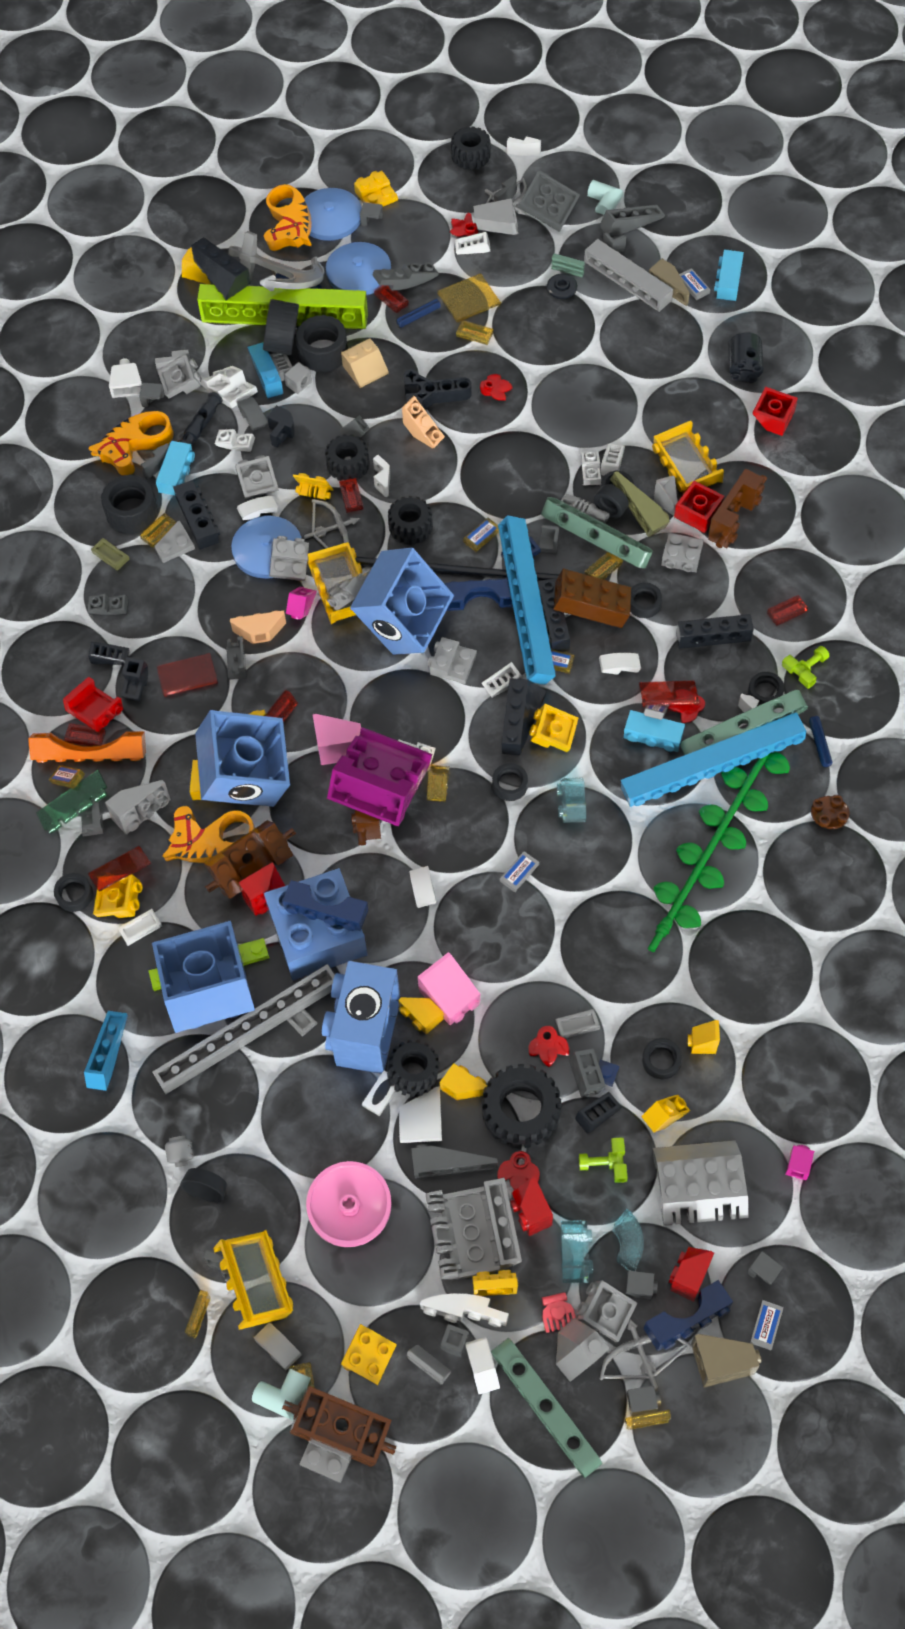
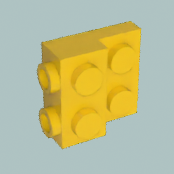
(375, 189)
(553, 728)
(119, 898)
(496, 1284)

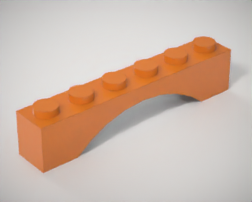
(49, 747)

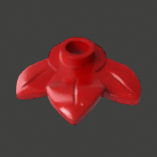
(464, 227)
(495, 387)
(688, 711)
(548, 1048)
(517, 1173)

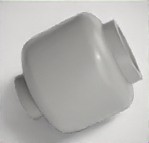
(179, 1151)

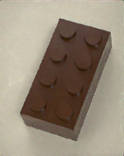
(592, 598)

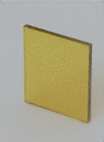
(468, 297)

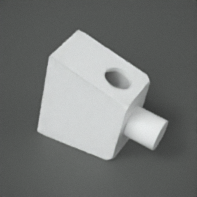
(124, 379)

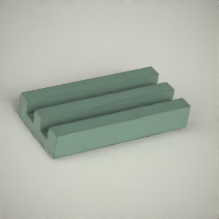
(568, 265)

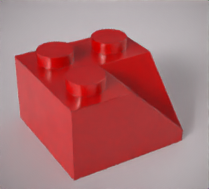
(775, 410)
(698, 506)
(257, 884)
(531, 1207)
(691, 1272)

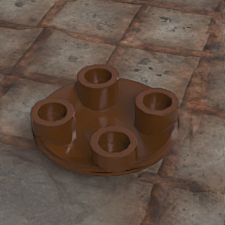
(830, 812)

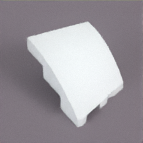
(229, 385)
(421, 1118)

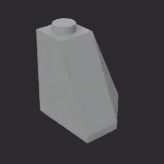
(496, 217)
(578, 1348)

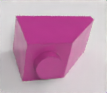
(300, 602)

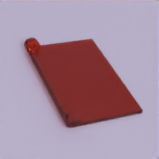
(187, 674)
(668, 692)
(119, 868)

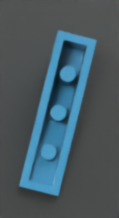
(266, 370)
(105, 1051)

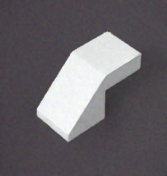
(382, 479)
(482, 1365)

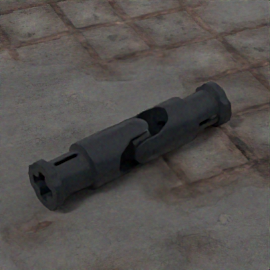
(196, 426)

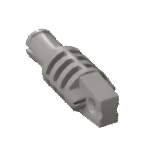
(586, 507)

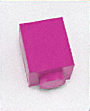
(800, 1162)

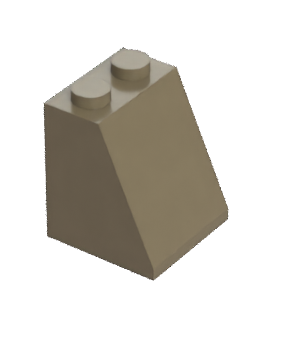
(724, 1359)

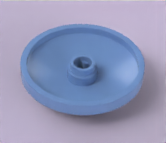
(333, 213)
(353, 266)
(254, 540)

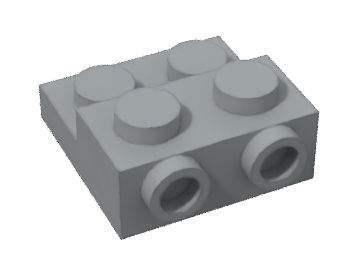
(179, 376)
(256, 477)
(682, 552)
(289, 558)
(346, 591)
(451, 660)
(606, 1310)
(326, 1460)

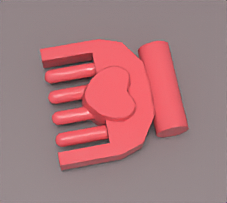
(556, 1310)

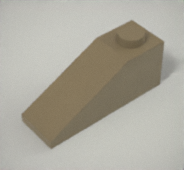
(669, 275)

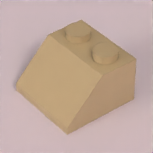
(364, 363)

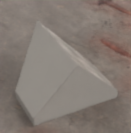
(665, 494)

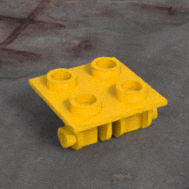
(308, 484)
(368, 1354)

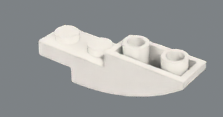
(456, 1305)

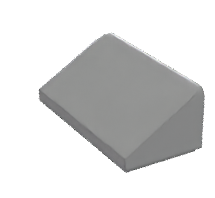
(428, 1364)

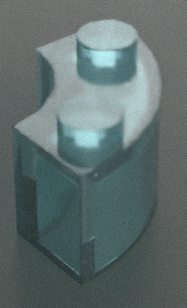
(572, 800)
(631, 1240)
(574, 1251)

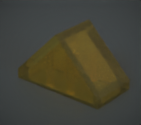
(438, 782)

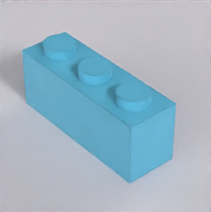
(728, 275)
(175, 467)
(654, 732)

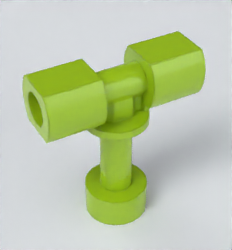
(803, 668)
(614, 1160)

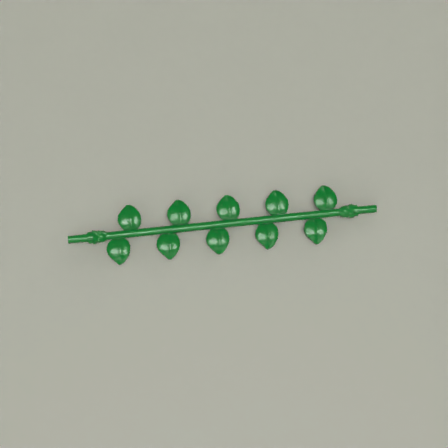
(730, 838)

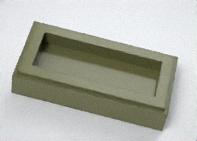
(110, 554)

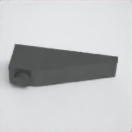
(624, 220)
(439, 1161)

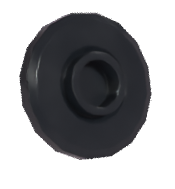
(562, 286)

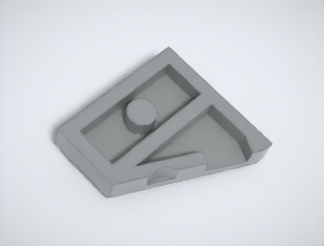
(174, 543)

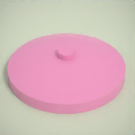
(348, 1204)

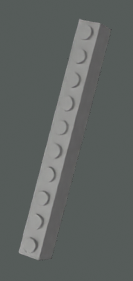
(244, 1030)

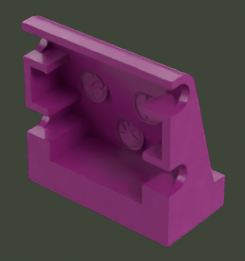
(378, 776)

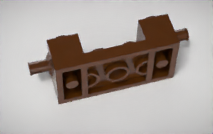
(744, 493)
(366, 827)
(265, 846)
(317, 1417)

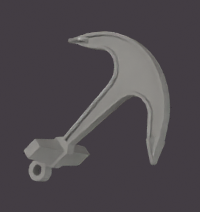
(297, 278)

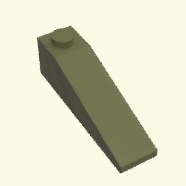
(645, 510)

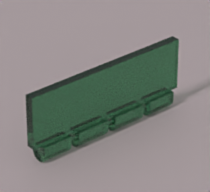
(74, 799)

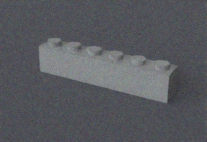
(628, 275)

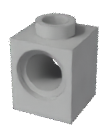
(298, 378)

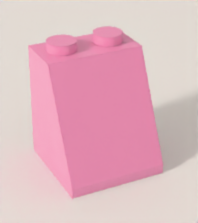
(334, 737)
(449, 989)

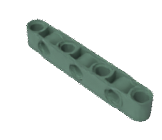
(608, 537)
(758, 716)
(555, 1420)

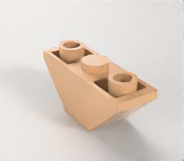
(420, 423)
(259, 627)

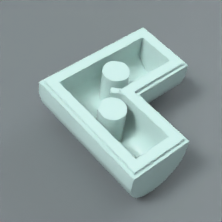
(608, 196)
(273, 1397)

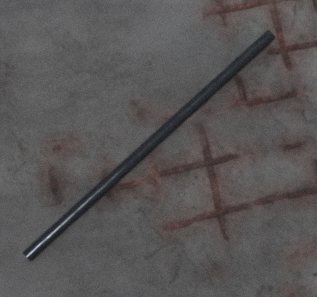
(462, 570)

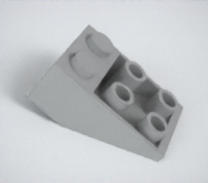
(137, 804)

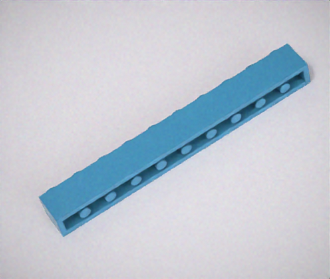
(526, 600)
(713, 759)

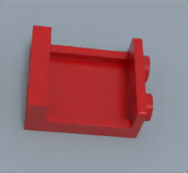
(92, 705)

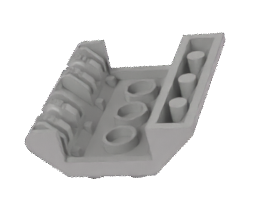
(701, 1180)
(474, 1230)

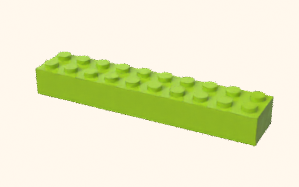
(253, 302)

